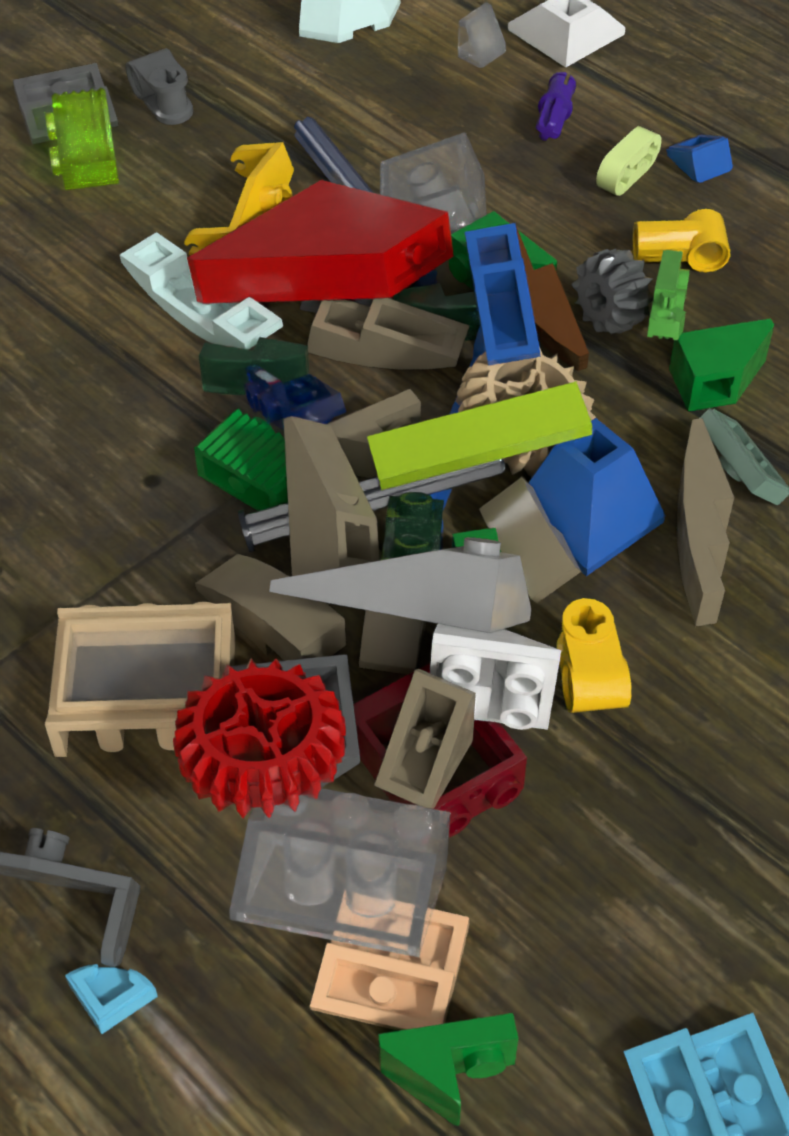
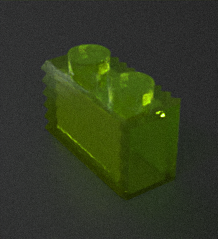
(83, 139)

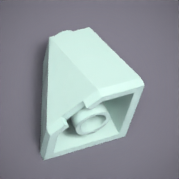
(339, 18)

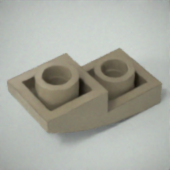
(528, 532)

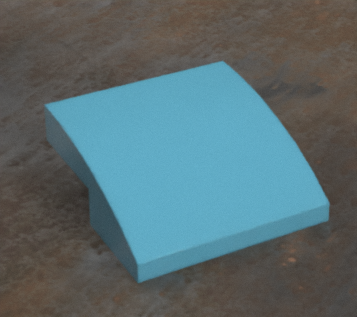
(711, 1082)

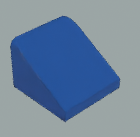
(702, 156)

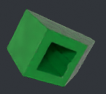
(719, 362)

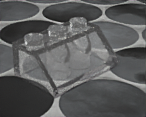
(344, 870)

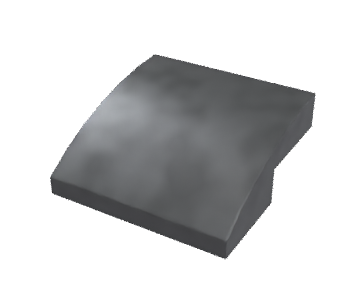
(36, 93)

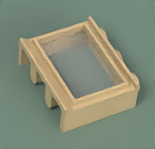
(133, 668)

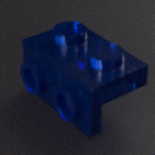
(300, 398)

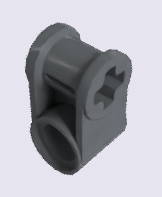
(161, 86)

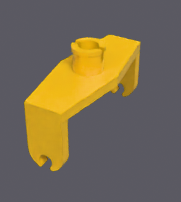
(266, 186)

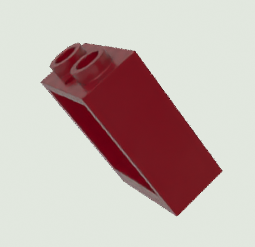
(494, 788)

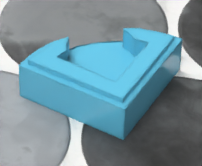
(110, 993)

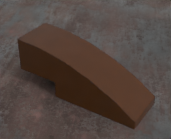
(553, 315)

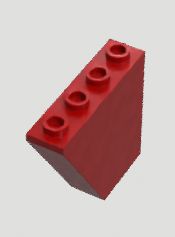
(324, 247)

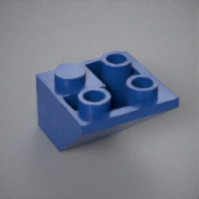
(597, 496)

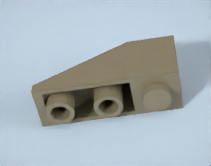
(326, 505)

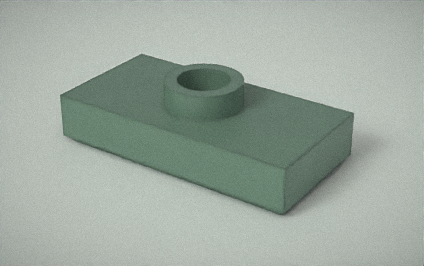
(743, 458)

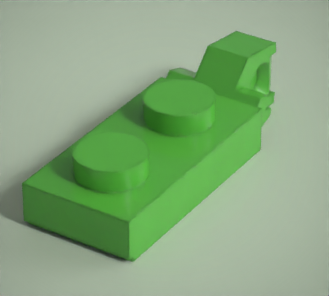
(669, 297)

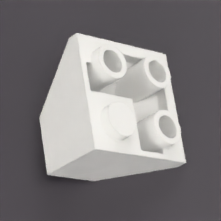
(567, 29)
(505, 670)

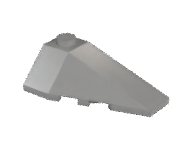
(453, 587)

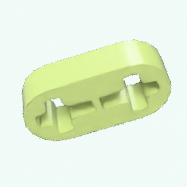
(628, 160)

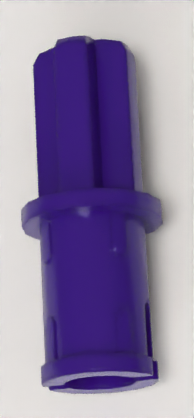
(555, 106)

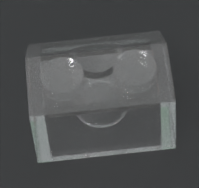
(439, 177)

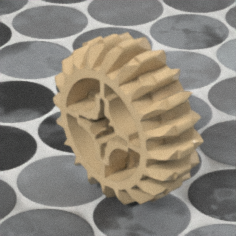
(508, 380)

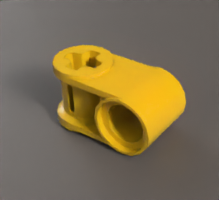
(591, 659)

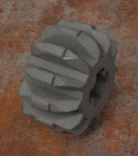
(613, 290)

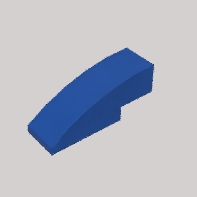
(502, 294)

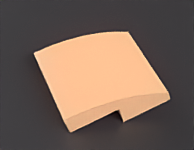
(392, 986)

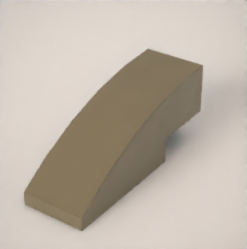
(385, 335)
(272, 620)

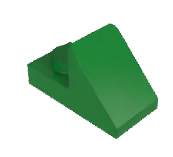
(429, 1058)

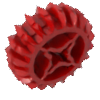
(259, 738)

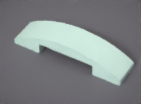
(166, 278)

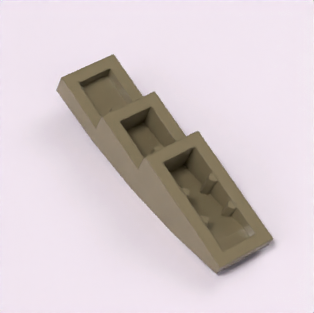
(702, 523)

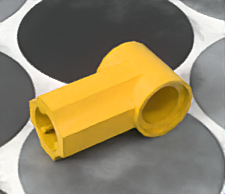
(698, 236)

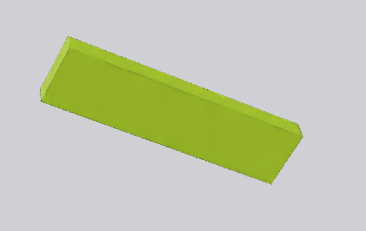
(479, 435)

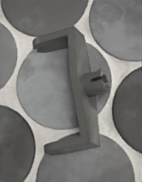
(44, 865)

